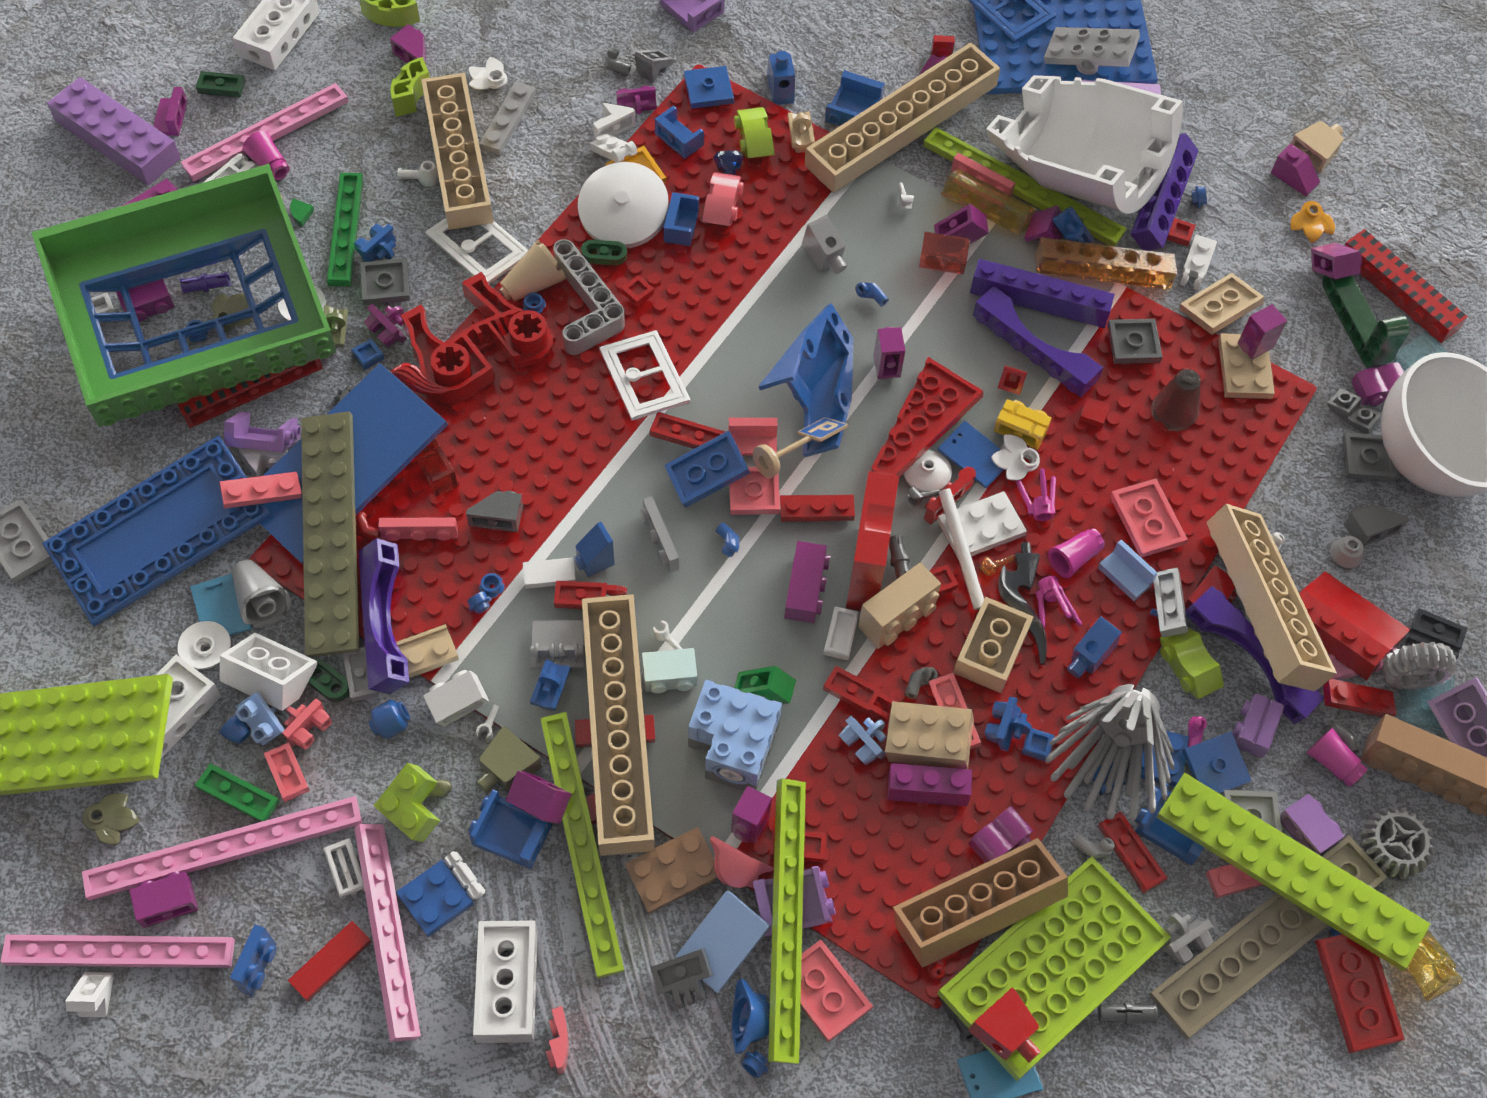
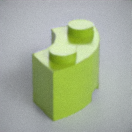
(391, 12)
(408, 87)
(754, 132)
(1192, 663)

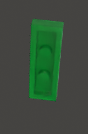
(237, 793)

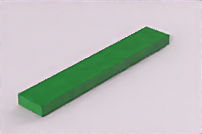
(345, 229)

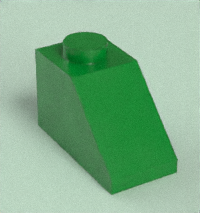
(768, 683)

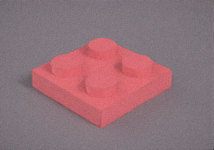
(754, 494)

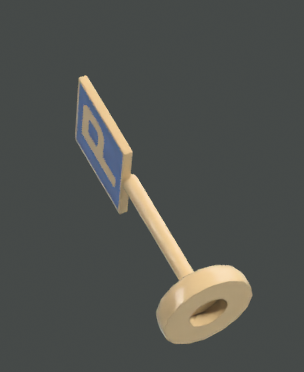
(766, 458)

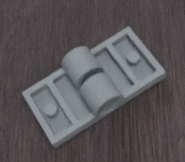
(1092, 47)

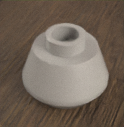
(1347, 552)

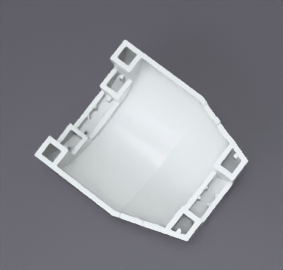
(1092, 139)

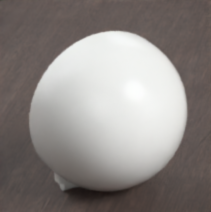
(1439, 425)

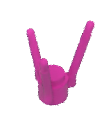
(1043, 506)
(1052, 591)

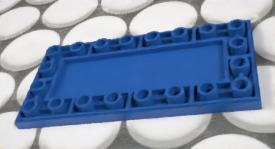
(388, 433)
(152, 532)

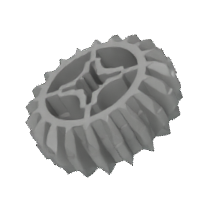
(1419, 666)
(1398, 828)

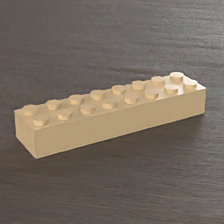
(457, 151)
(1270, 599)

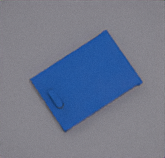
(973, 451)

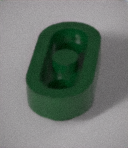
(604, 251)
(328, 682)

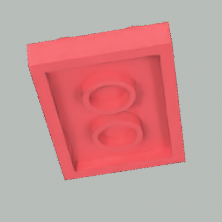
(1148, 518)
(829, 993)

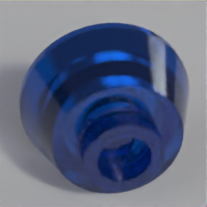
(728, 161)

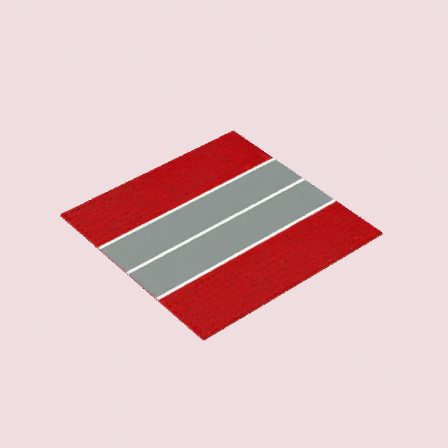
(726, 321)

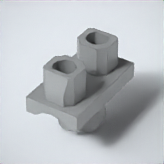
(1195, 931)

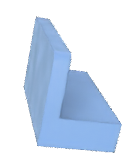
(1128, 571)

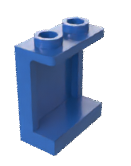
(853, 97)
(508, 831)
(1165, 835)

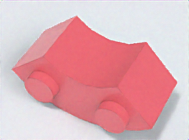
(722, 199)

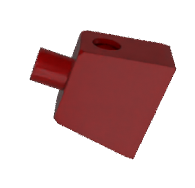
(1007, 1028)

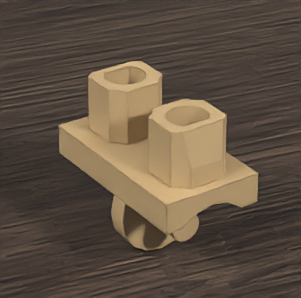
(801, 131)

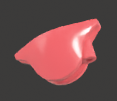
(735, 867)

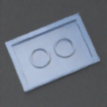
(728, 938)

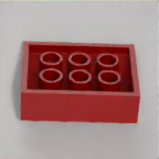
(1351, 625)

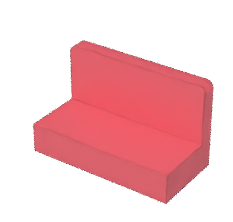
(753, 432)

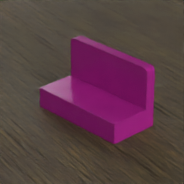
(171, 112)
(1043, 225)

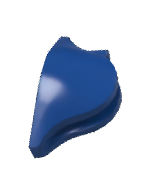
(749, 1016)

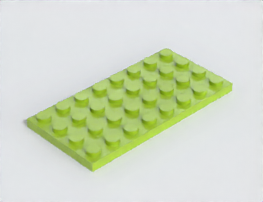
(83, 734)
(1060, 960)

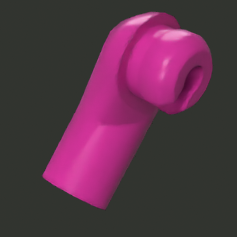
(1196, 729)

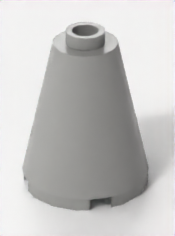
(258, 595)

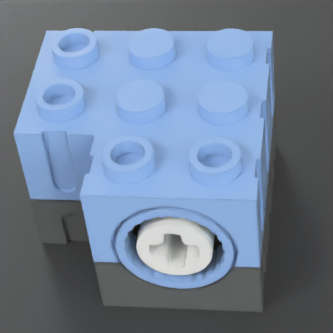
(735, 734)

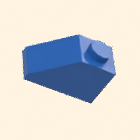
(595, 551)

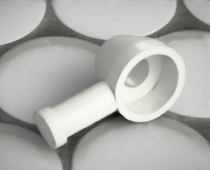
(426, 174)

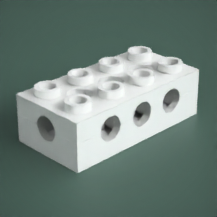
(274, 30)
(189, 700)
(520, 994)

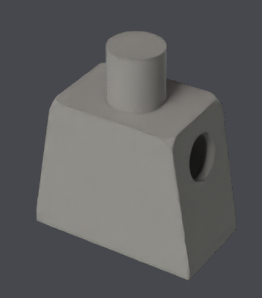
(824, 245)

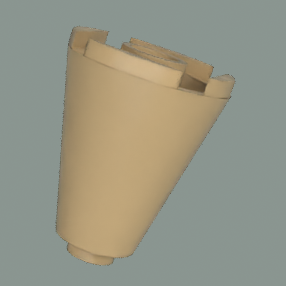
(531, 273)

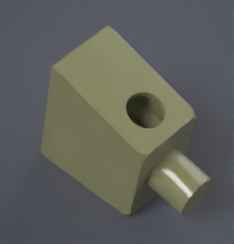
(503, 759)

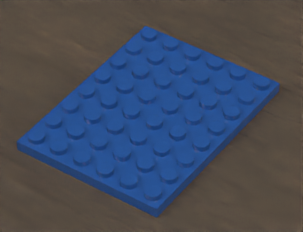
(1026, 57)

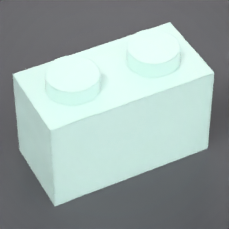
(669, 670)

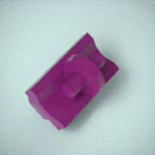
(638, 99)
(378, 319)

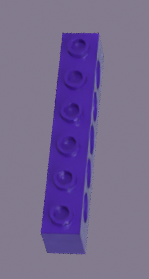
(1159, 212)

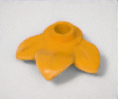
(1312, 224)

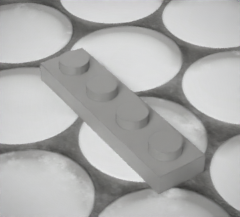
(507, 118)

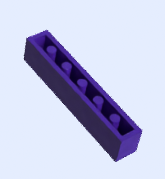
(1044, 293)

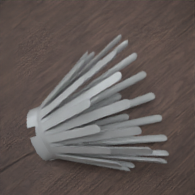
(1126, 722)

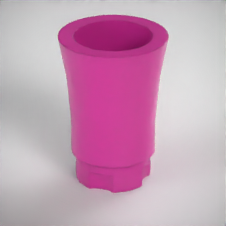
(263, 151)
(1075, 552)
(1337, 758)

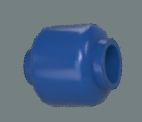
(389, 719)

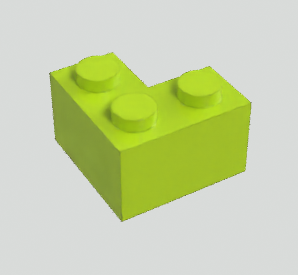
(403, 802)

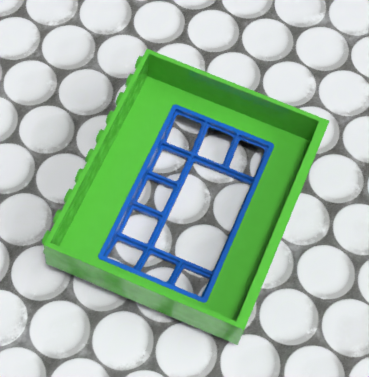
(163, 240)

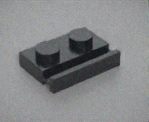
(1432, 628)

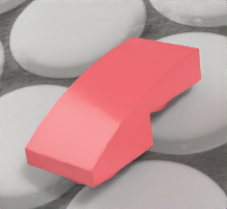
(559, 1046)

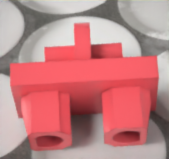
(302, 720)

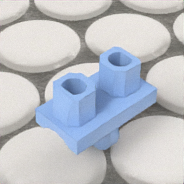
(259, 718)
(871, 749)

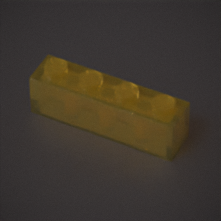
(994, 203)

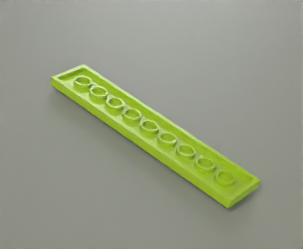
(1294, 872)

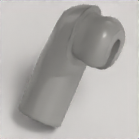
(1096, 849)

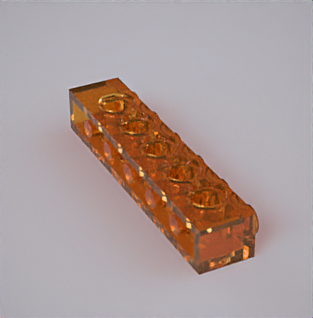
(1105, 263)

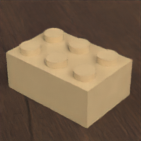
(899, 606)
(993, 644)
(929, 735)

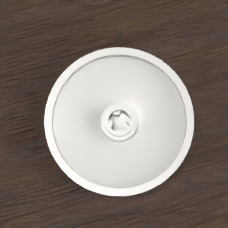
(623, 204)

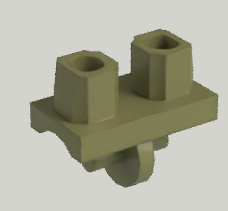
(337, 322)

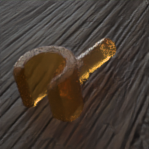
(989, 566)

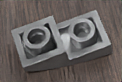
(1349, 409)

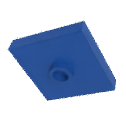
(708, 87)
(1217, 763)

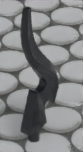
(1023, 577)

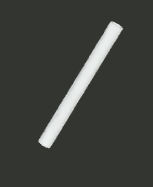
(961, 548)

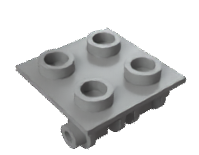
(558, 642)

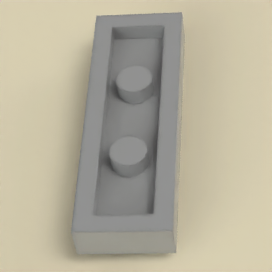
(659, 534)
(1170, 603)

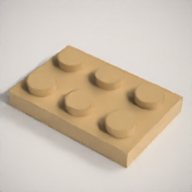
(1221, 303)
(1241, 374)

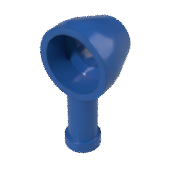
(235, 730)

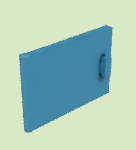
(219, 604)
(993, 1080)

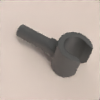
(915, 497)

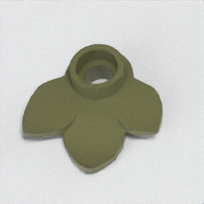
(224, 306)
(114, 818)

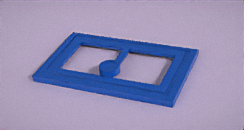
(1015, 34)

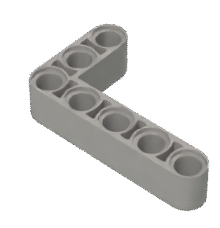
(606, 310)

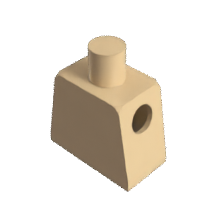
(1319, 143)

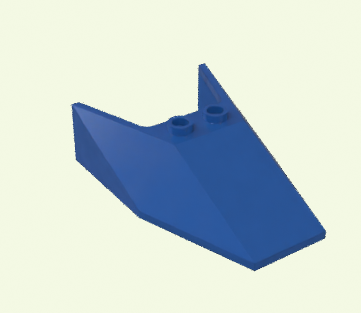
(819, 374)

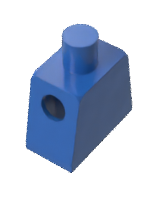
(781, 68)
(1094, 648)

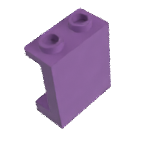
(694, 13)
(240, 434)
(816, 906)

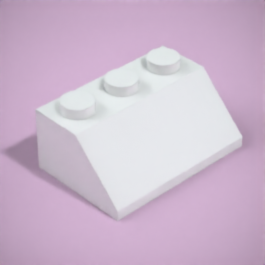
(266, 668)

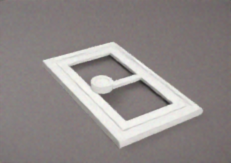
(460, 255)
(622, 380)

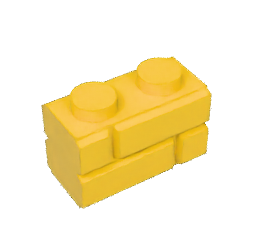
(1023, 422)

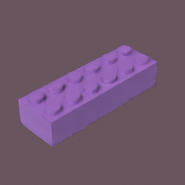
(114, 130)

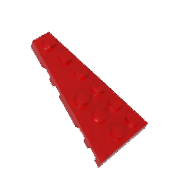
(927, 414)

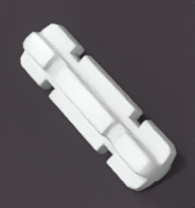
(464, 875)

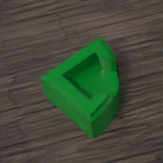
(300, 211)

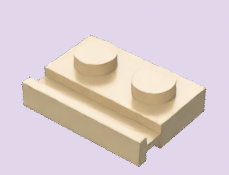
(428, 650)

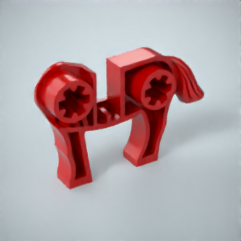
(457, 368)

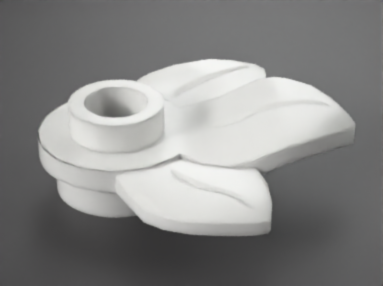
(488, 77)
(1012, 458)

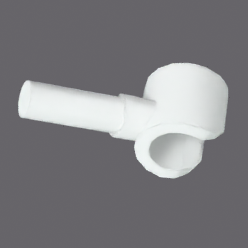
(905, 200)
(665, 635)
(486, 727)

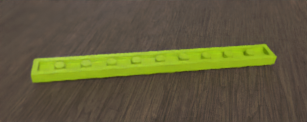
(1026, 187)
(583, 848)
(787, 923)

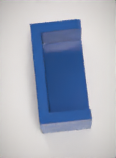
(676, 134)
(681, 219)

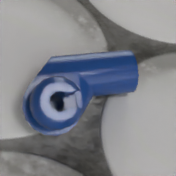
(872, 291)
(732, 540)

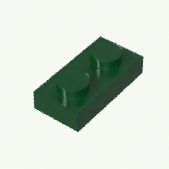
(220, 84)

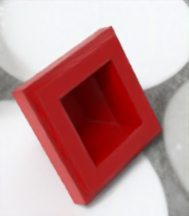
(1012, 380)

